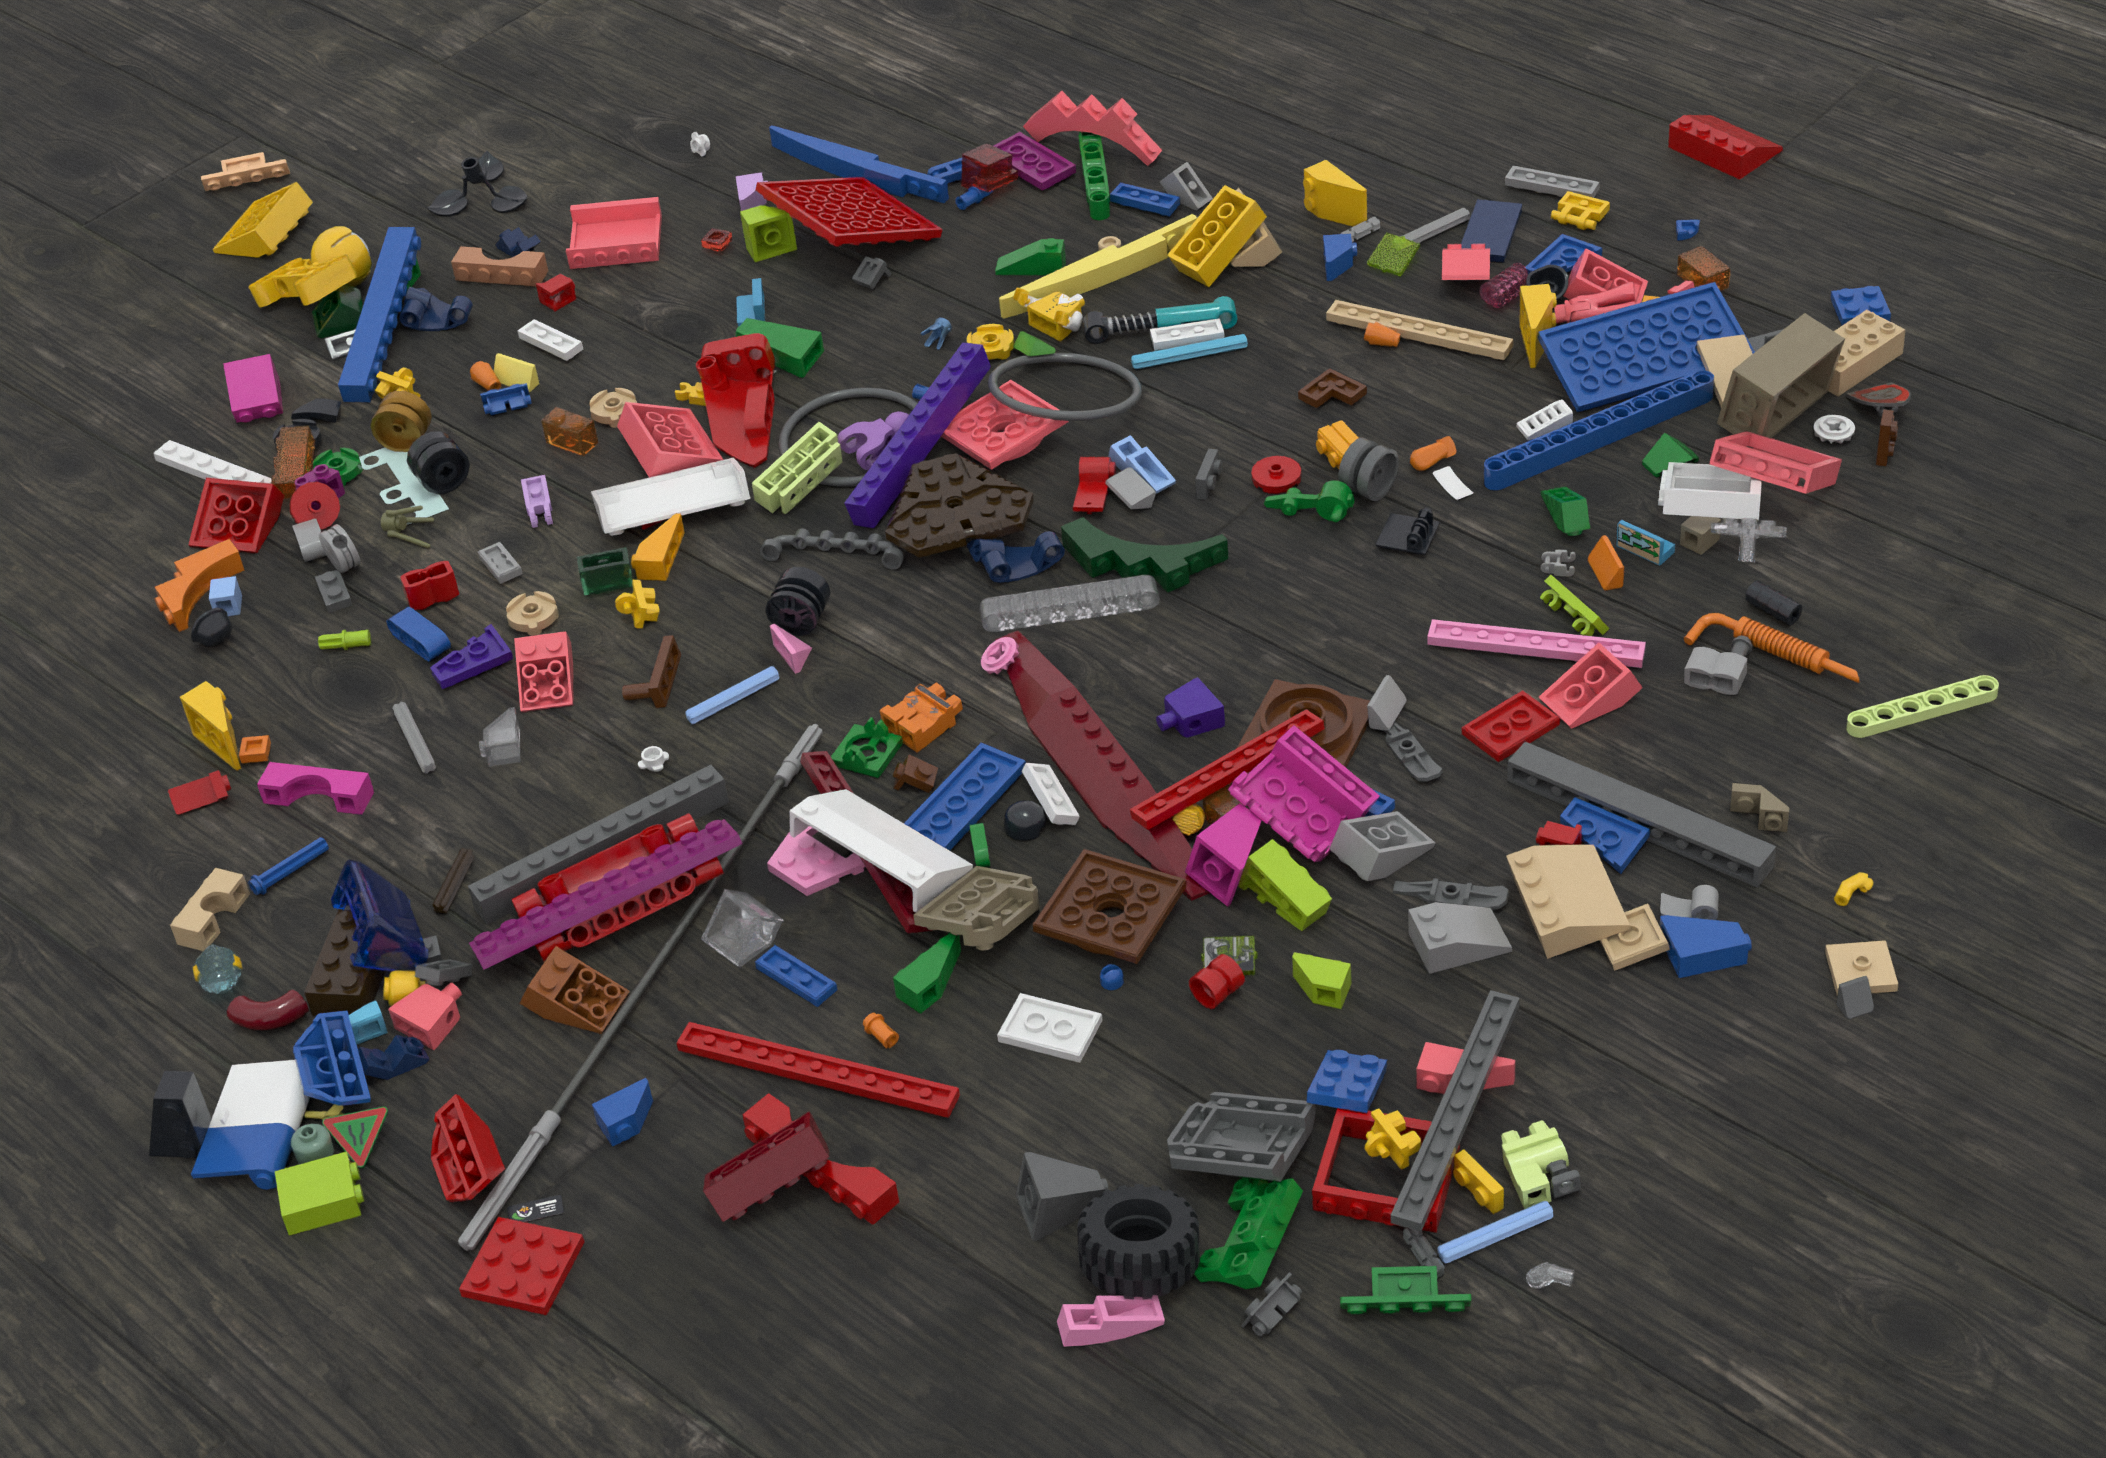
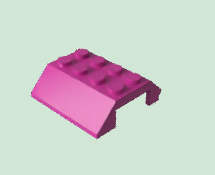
(1303, 793)

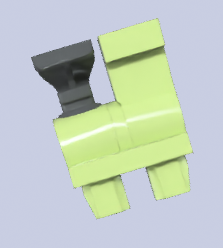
(1536, 1154)

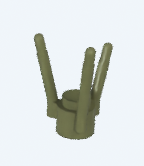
(393, 522)

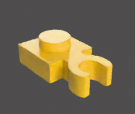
(693, 393)

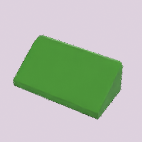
(1031, 345)

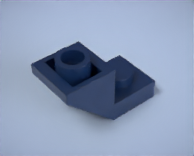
(515, 242)
(399, 1057)

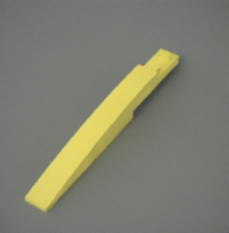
(1102, 266)

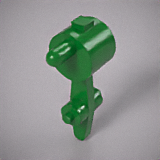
(1330, 503)

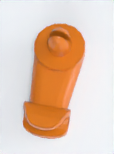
(1429, 455)

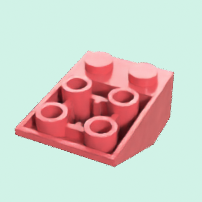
(544, 671)

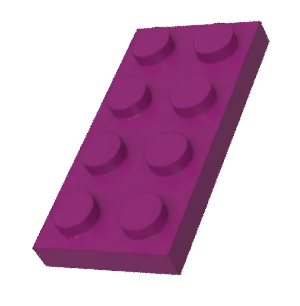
(1036, 162)

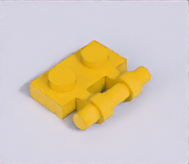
(1586, 207)

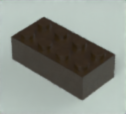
(335, 981)

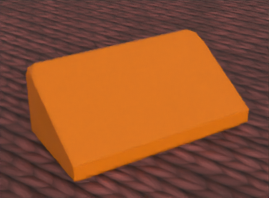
(1606, 565)

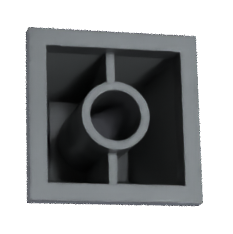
(1054, 1192)

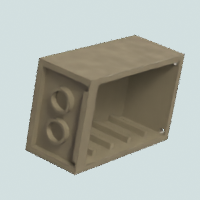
(1781, 379)

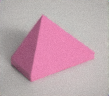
(791, 648)

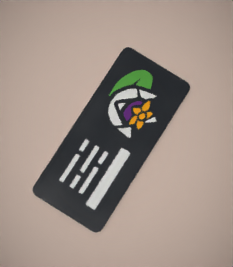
(536, 1209)

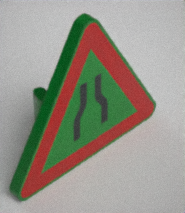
(357, 1132)

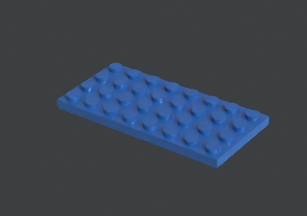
(1637, 345)

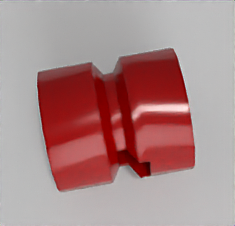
(1216, 981)

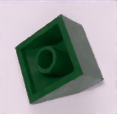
(338, 311)

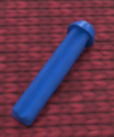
(260, 883)

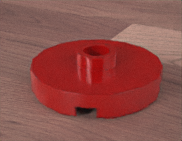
(1276, 474)
(315, 492)

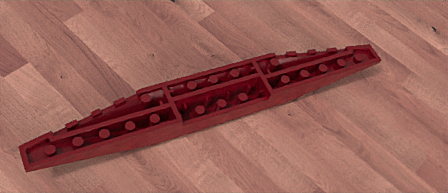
(1094, 761)

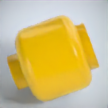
(399, 985)

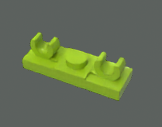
(1574, 607)

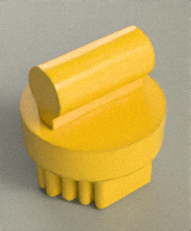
(1190, 819)

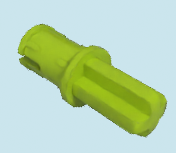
(345, 640)

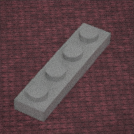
(1549, 182)

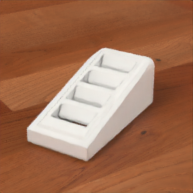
(1552, 416)

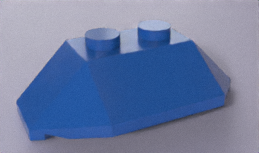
(330, 1061)

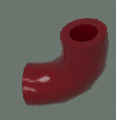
(267, 1014)

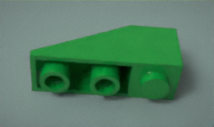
(927, 976)

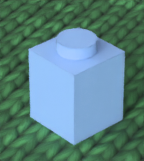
(226, 595)

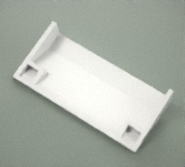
(669, 494)
(881, 841)

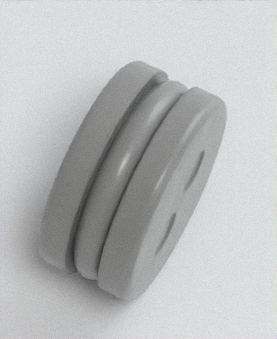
(339, 548)

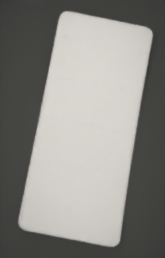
(1451, 483)

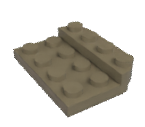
(981, 906)

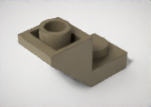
(1757, 799)

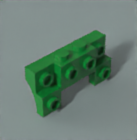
(1255, 1235)

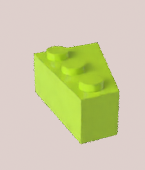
(1285, 885)

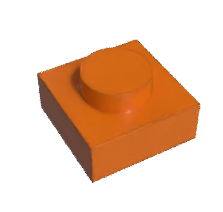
(254, 749)

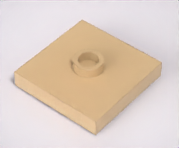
(1639, 942)
(1862, 959)

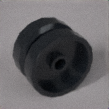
(438, 462)

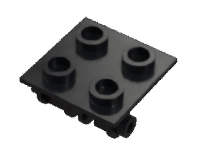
(1409, 532)

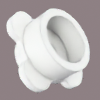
(699, 143)
(653, 759)

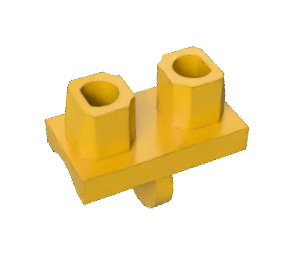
(399, 381)
(638, 603)
(1386, 1140)

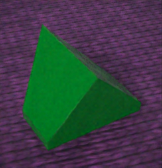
(1665, 451)

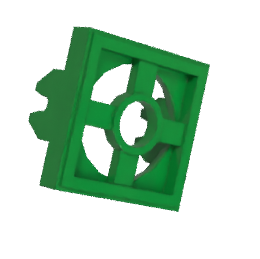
(877, 762)

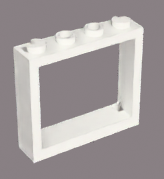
(1708, 492)

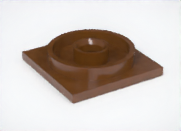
(1343, 716)
(1105, 883)

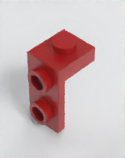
(199, 792)

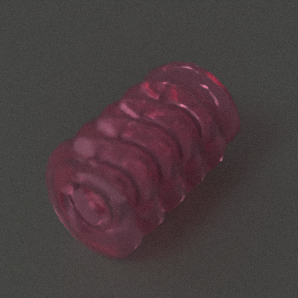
(1504, 286)

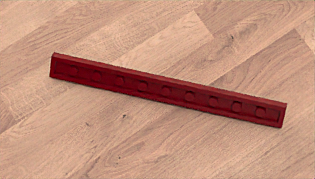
(899, 895)

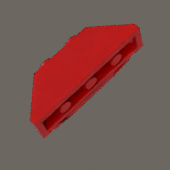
(463, 1151)

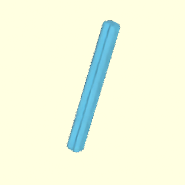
(1189, 351)

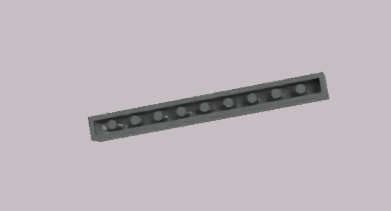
(694, 795)
(1669, 824)

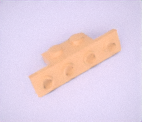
(244, 170)

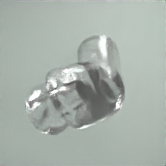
(1548, 1273)

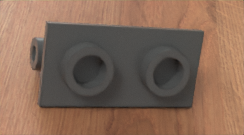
(1279, 1295)

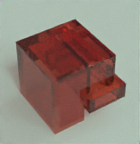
(987, 168)

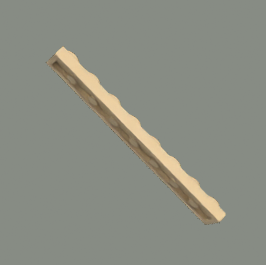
(1422, 330)

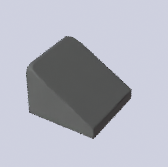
(1855, 997)

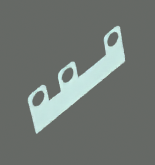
(409, 485)

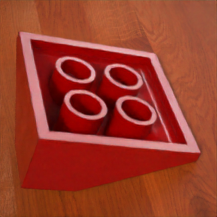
(236, 512)

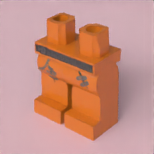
(922, 715)

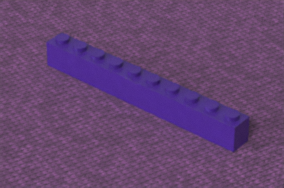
(917, 435)

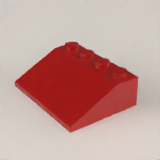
(1720, 144)

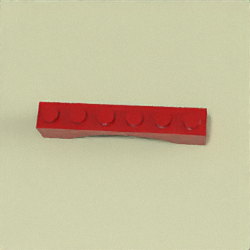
(860, 1188)

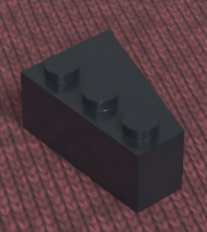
(178, 1116)

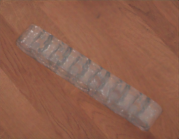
(1069, 603)

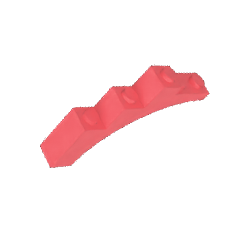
(1091, 116)

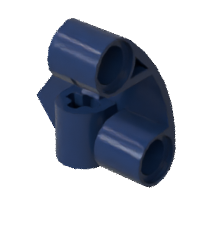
(428, 313)
(1016, 563)

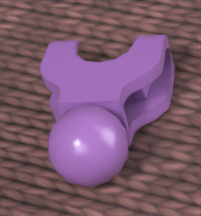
(870, 437)

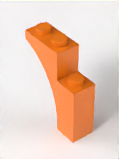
(193, 580)

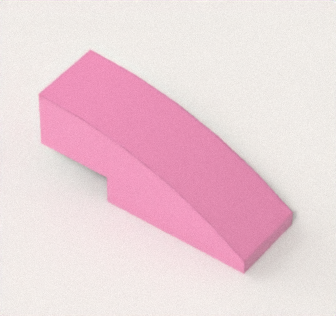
(1108, 1319)

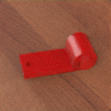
(1092, 483)

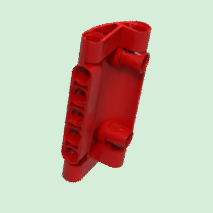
(629, 911)

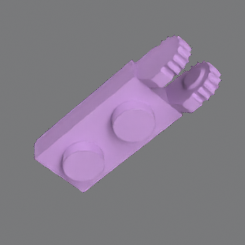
(537, 499)

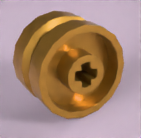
(400, 420)

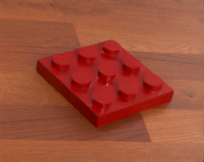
(522, 1265)

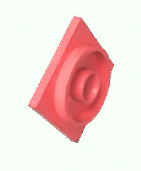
(980, 427)

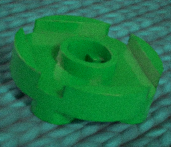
(346, 462)

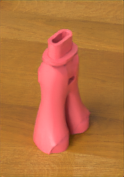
(1592, 305)

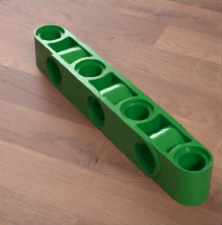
(1094, 175)

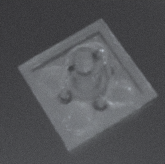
(1748, 532)

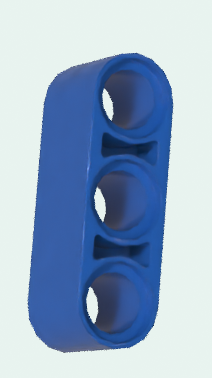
(418, 634)

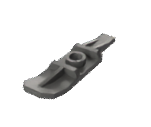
(1413, 758)
(1464, 894)

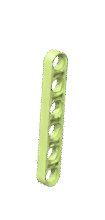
(1921, 703)

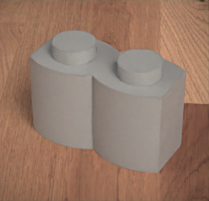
(1715, 670)

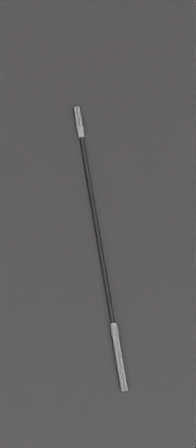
(542, 1132)

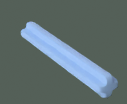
(732, 695)
(1495, 1232)

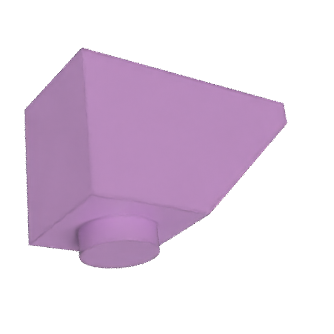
(746, 190)

